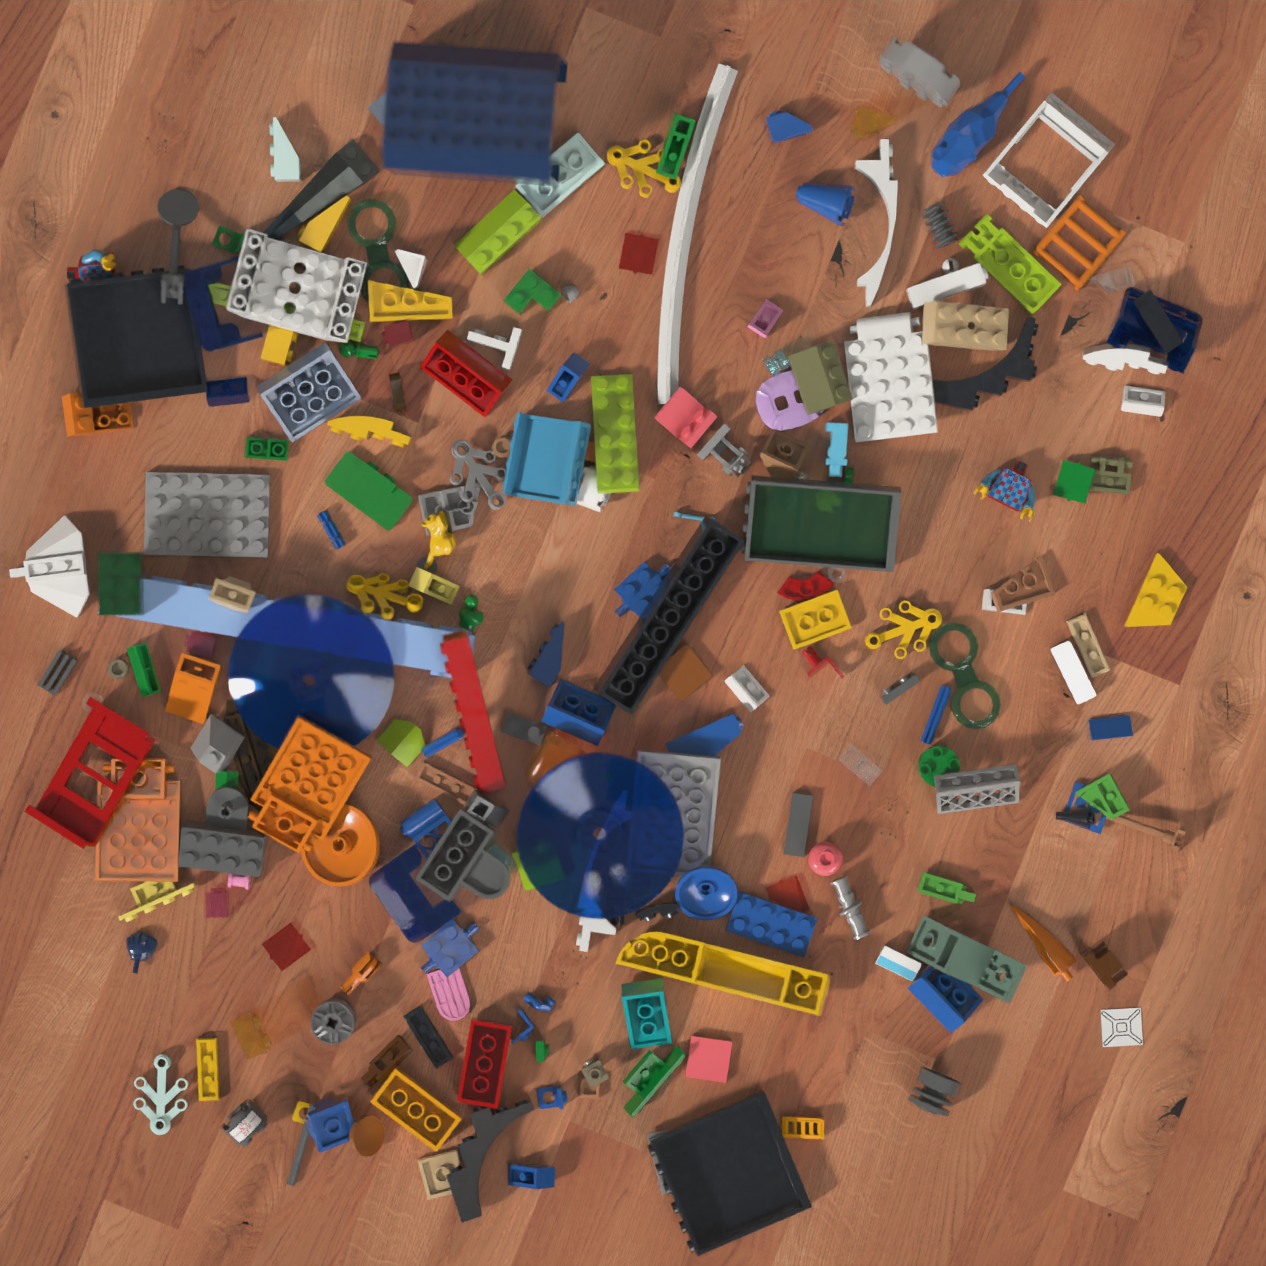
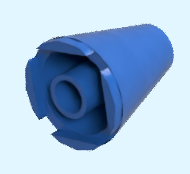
(828, 200)

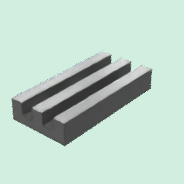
(48, 687)

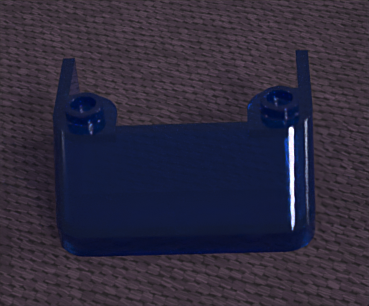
(209, 331)

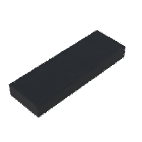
(1157, 321)
(428, 1036)

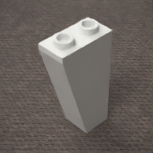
(947, 285)

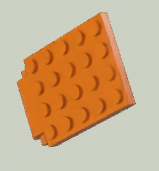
(306, 785)
(145, 827)

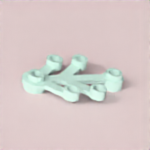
(160, 1098)

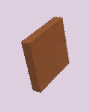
(684, 673)

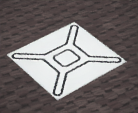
(1121, 1027)

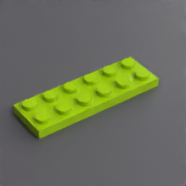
(615, 433)

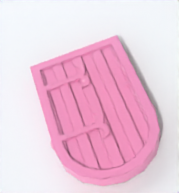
(450, 994)

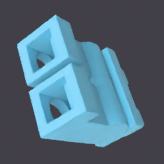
(837, 449)

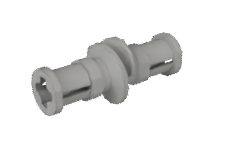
(851, 907)

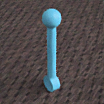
(676, 514)

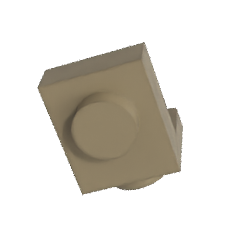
(594, 1071)

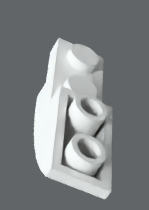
(1115, 358)

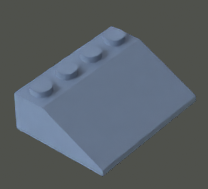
(308, 392)

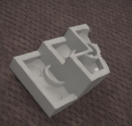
(458, 513)

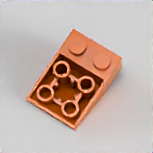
(94, 419)
(193, 687)

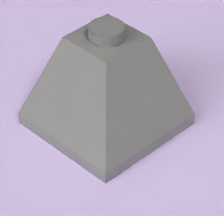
(216, 744)

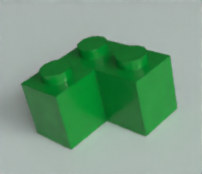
(531, 288)

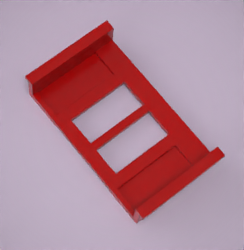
(68, 811)

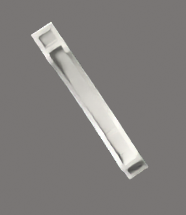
(879, 174)
(593, 925)

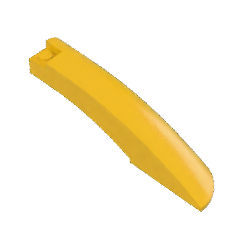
(727, 971)

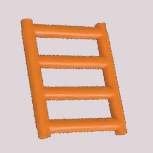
(1104, 250)

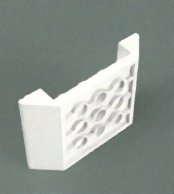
(325, 296)

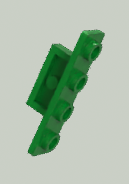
(649, 1076)

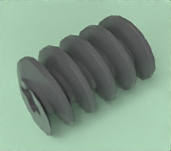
(940, 225)

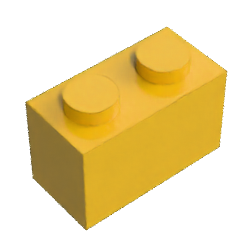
(278, 345)

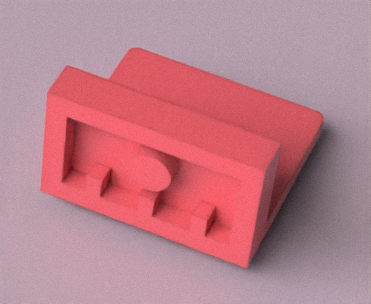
(685, 417)

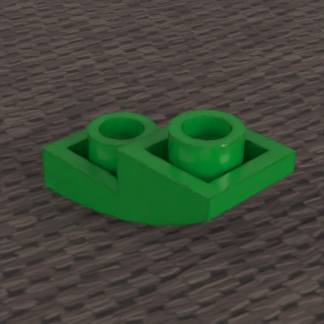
(266, 449)

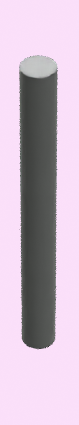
(299, 1152)

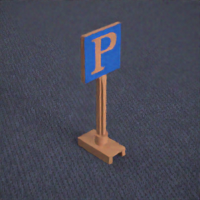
(1077, 803)

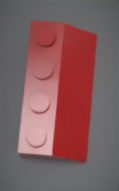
(466, 373)

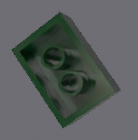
(120, 583)

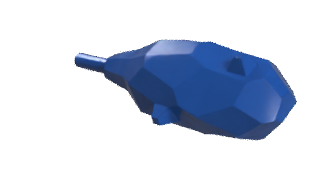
(970, 132)

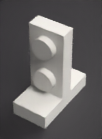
(498, 343)

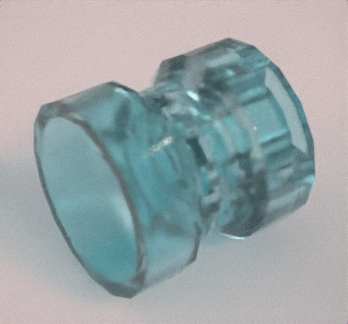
(773, 366)

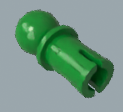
(363, 351)

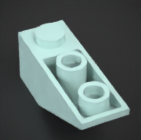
(286, 161)

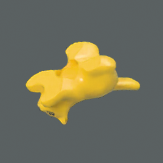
(441, 541)

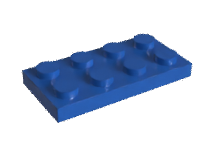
(771, 924)

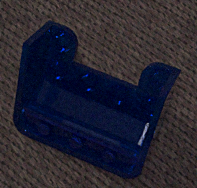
(1130, 326)
(406, 900)

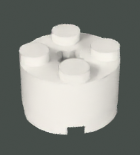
(588, 492)

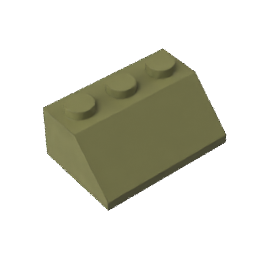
(820, 378)

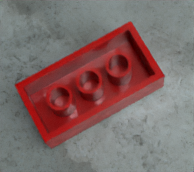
(484, 1063)

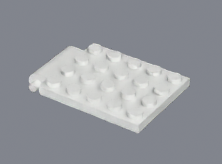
(890, 379)

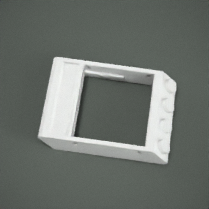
(1071, 128)

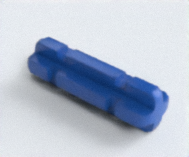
(331, 529)

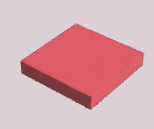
(708, 1059)

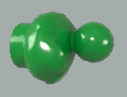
(470, 617)

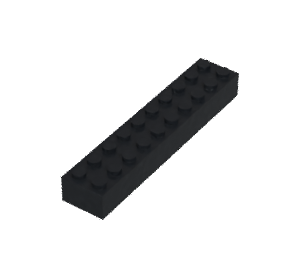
(668, 615)

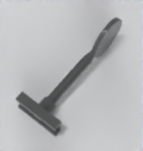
(176, 209)

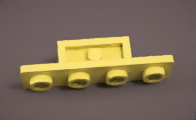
(152, 893)

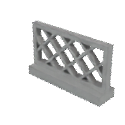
(981, 781)

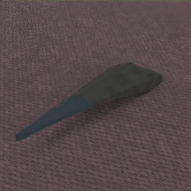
(337, 178)

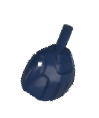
(140, 948)

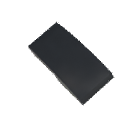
(665, 909)

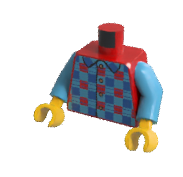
(93, 264)
(1010, 489)

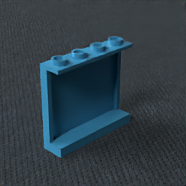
(546, 459)

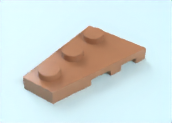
(1024, 587)

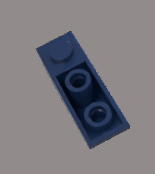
(550, 660)

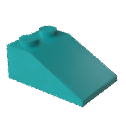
(646, 1013)

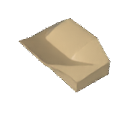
(233, 594)

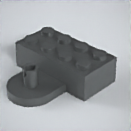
(223, 839)
(464, 861)

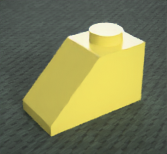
(434, 585)

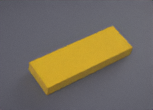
(208, 1069)

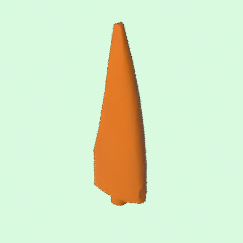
(1052, 952)

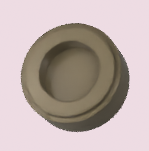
(118, 668)

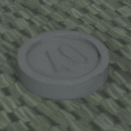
(432, 569)

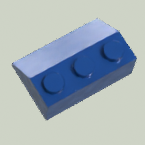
(578, 712)
(945, 997)

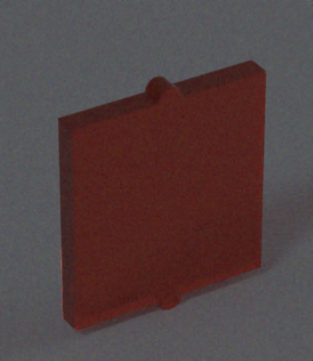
(638, 253)
(788, 894)
(286, 946)

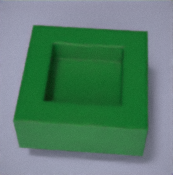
(542, 1050)

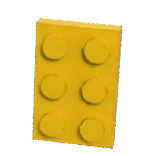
(815, 619)

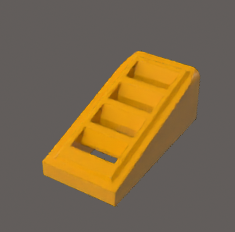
(820, 1127)

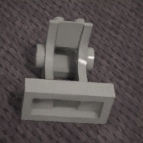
(717, 444)

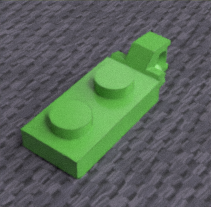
(944, 889)

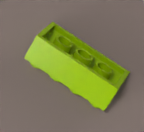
(498, 232)

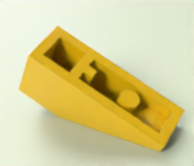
(321, 228)

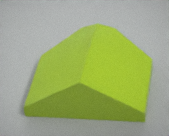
(402, 740)

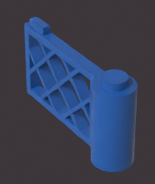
(424, 821)

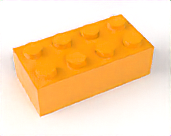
(416, 1109)

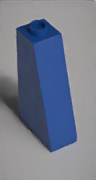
(709, 738)

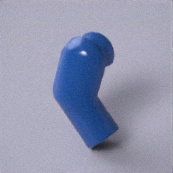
(538, 1004)

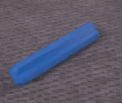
(936, 714)
(442, 742)

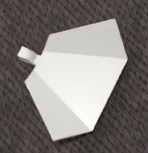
(58, 567)

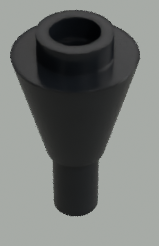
(1080, 817)

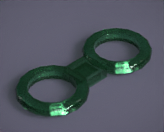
(376, 249)
(964, 675)

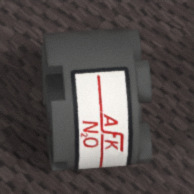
(244, 1123)

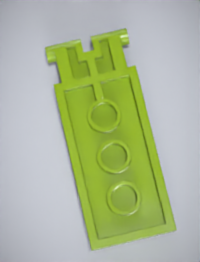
(1010, 265)

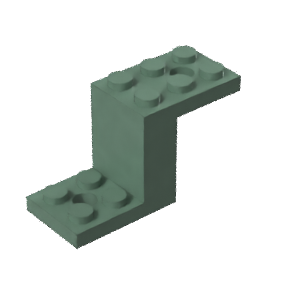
(966, 959)

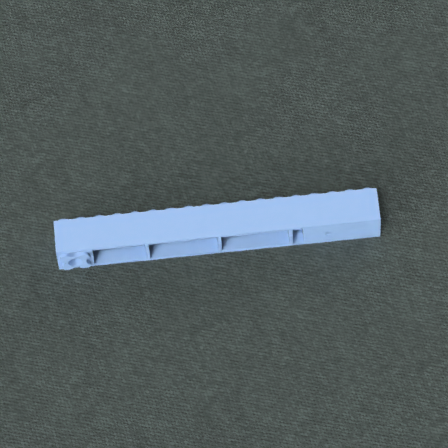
(189, 607)

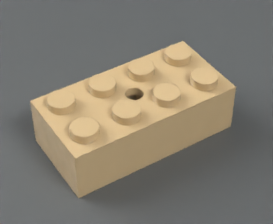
(965, 326)

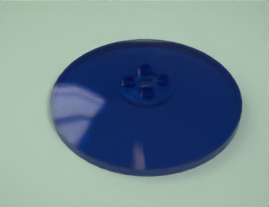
(318, 639)
(608, 873)

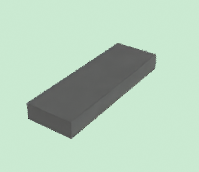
(798, 824)

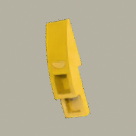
(361, 426)

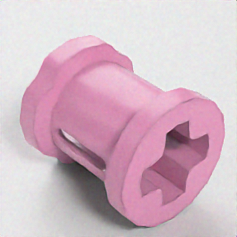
(239, 881)

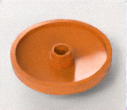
(346, 851)

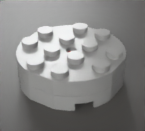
(919, 71)

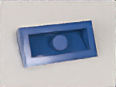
(1110, 727)

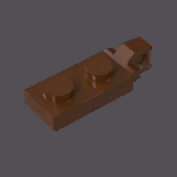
(387, 1060)

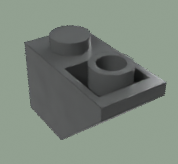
(485, 809)

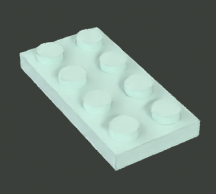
(576, 164)

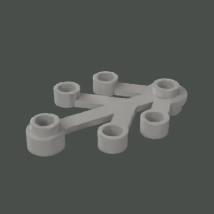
(476, 472)

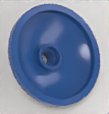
(706, 901)

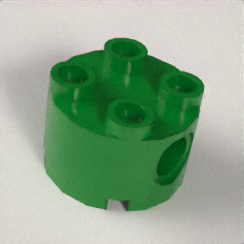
(937, 761)

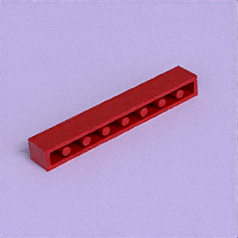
(473, 710)

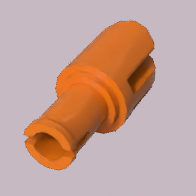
(361, 972)

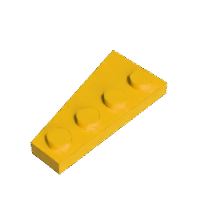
(402, 304)

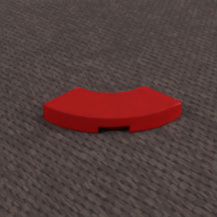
(805, 589)

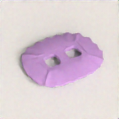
(789, 418)

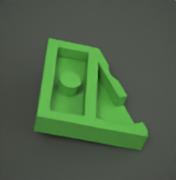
(1105, 797)

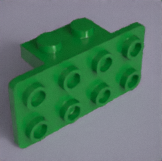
(369, 490)

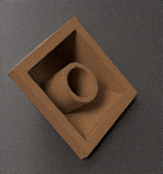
(783, 454)

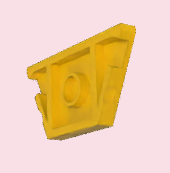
(1158, 596)

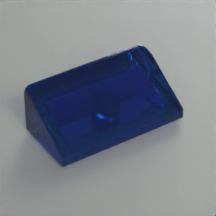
(227, 392)

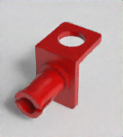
(818, 663)

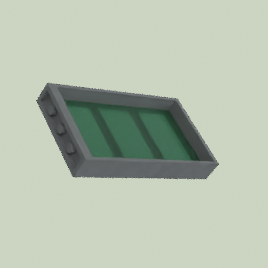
(821, 523)

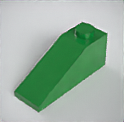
(675, 145)

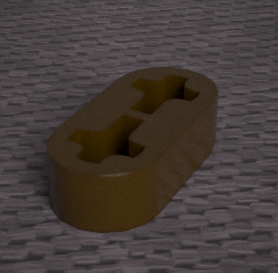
(397, 392)

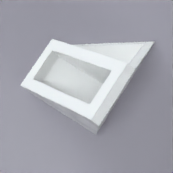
(413, 266)

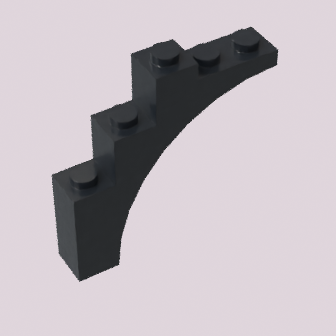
(1015, 365)
(465, 1182)

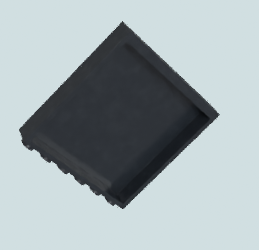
(130, 341)
(729, 1173)

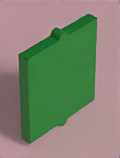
(1074, 481)

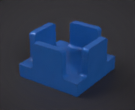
(329, 1123)

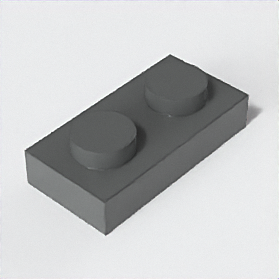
(906, 683)
(524, 729)

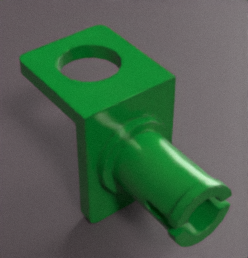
(235, 243)

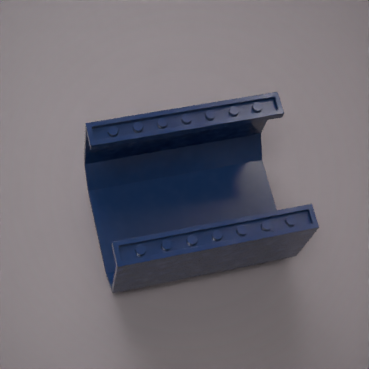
(471, 113)

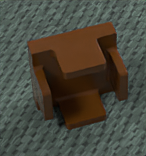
(1104, 964)

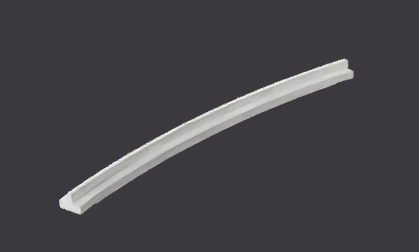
(683, 227)

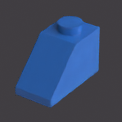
(786, 126)
(568, 377)
(531, 1176)

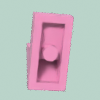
(765, 318)

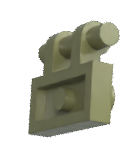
(1108, 481)

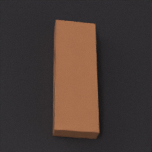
(444, 783)

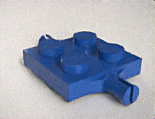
(639, 588)
(450, 948)

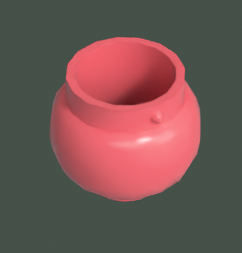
(825, 858)

